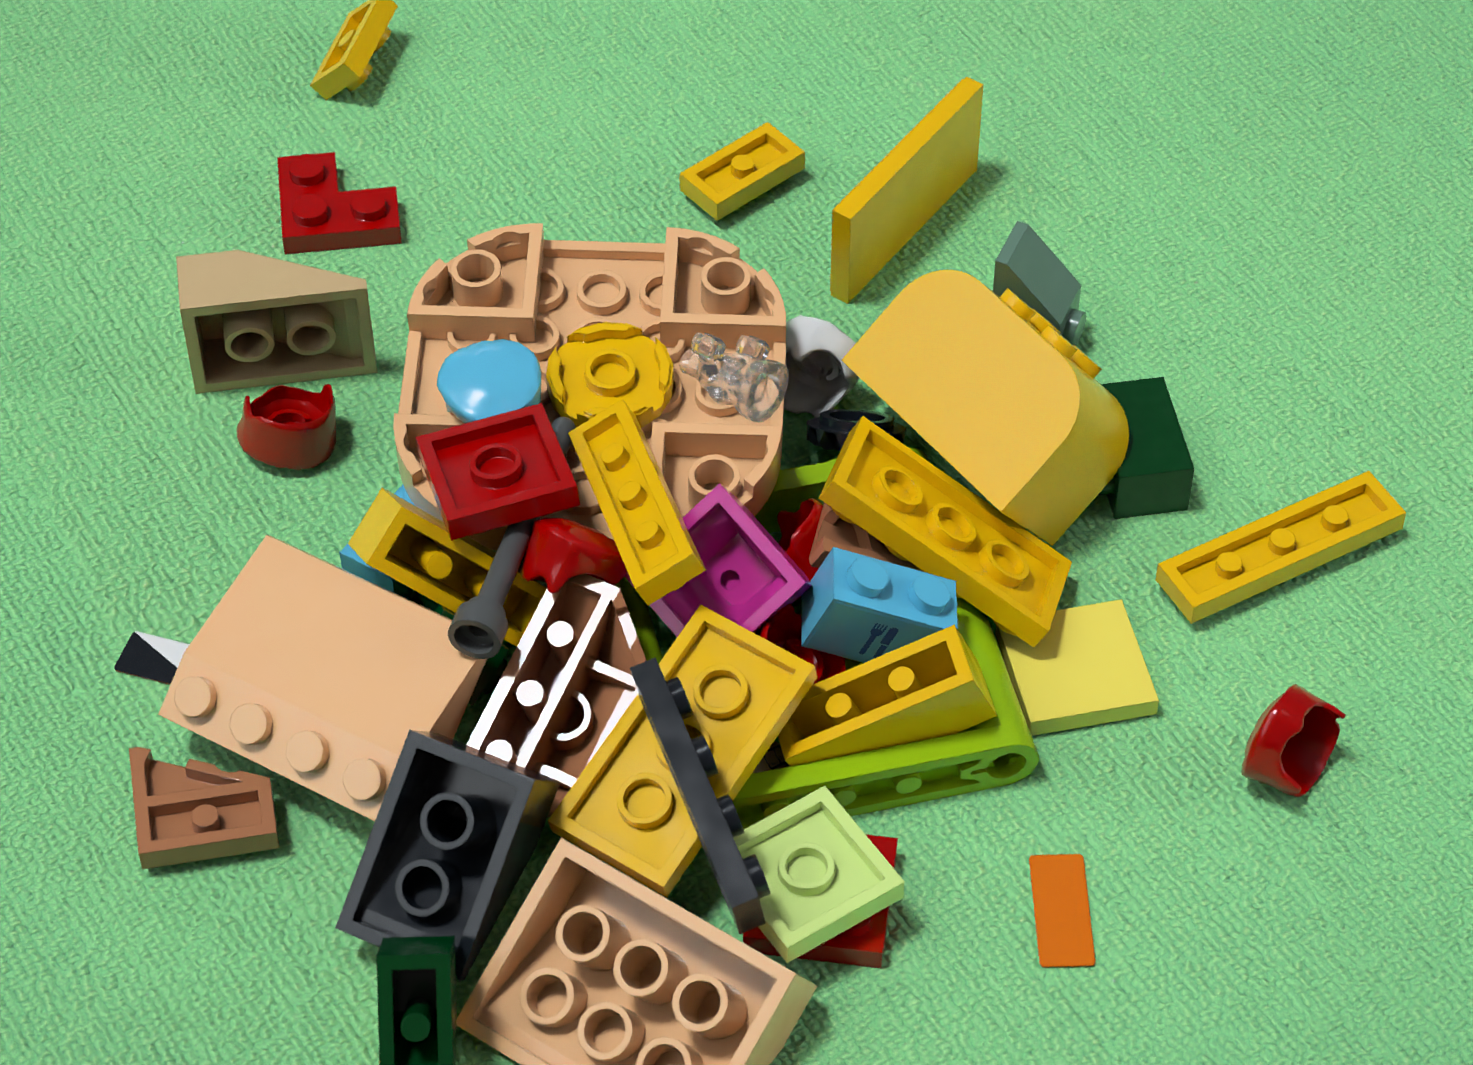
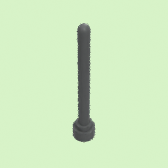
(482, 622)

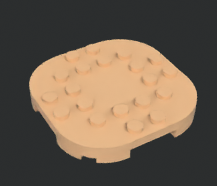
(544, 290)

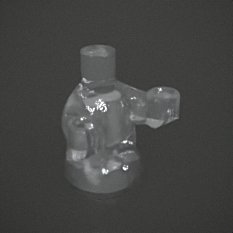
(738, 379)

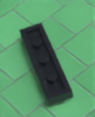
(712, 817)

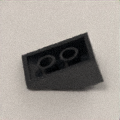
(446, 846)

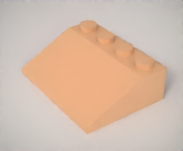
(320, 675)
(626, 979)

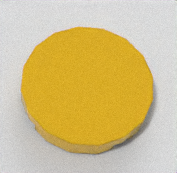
(609, 365)

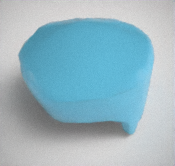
(489, 379)

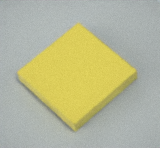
(1080, 671)

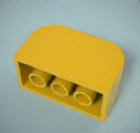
(996, 397)

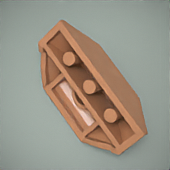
(564, 683)

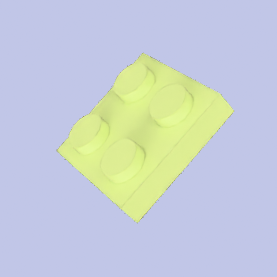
(818, 873)

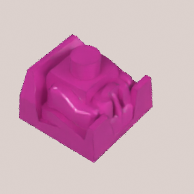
(745, 568)

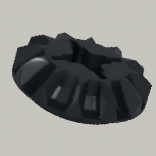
(834, 426)

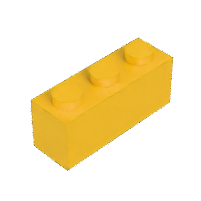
(421, 555)
(891, 701)

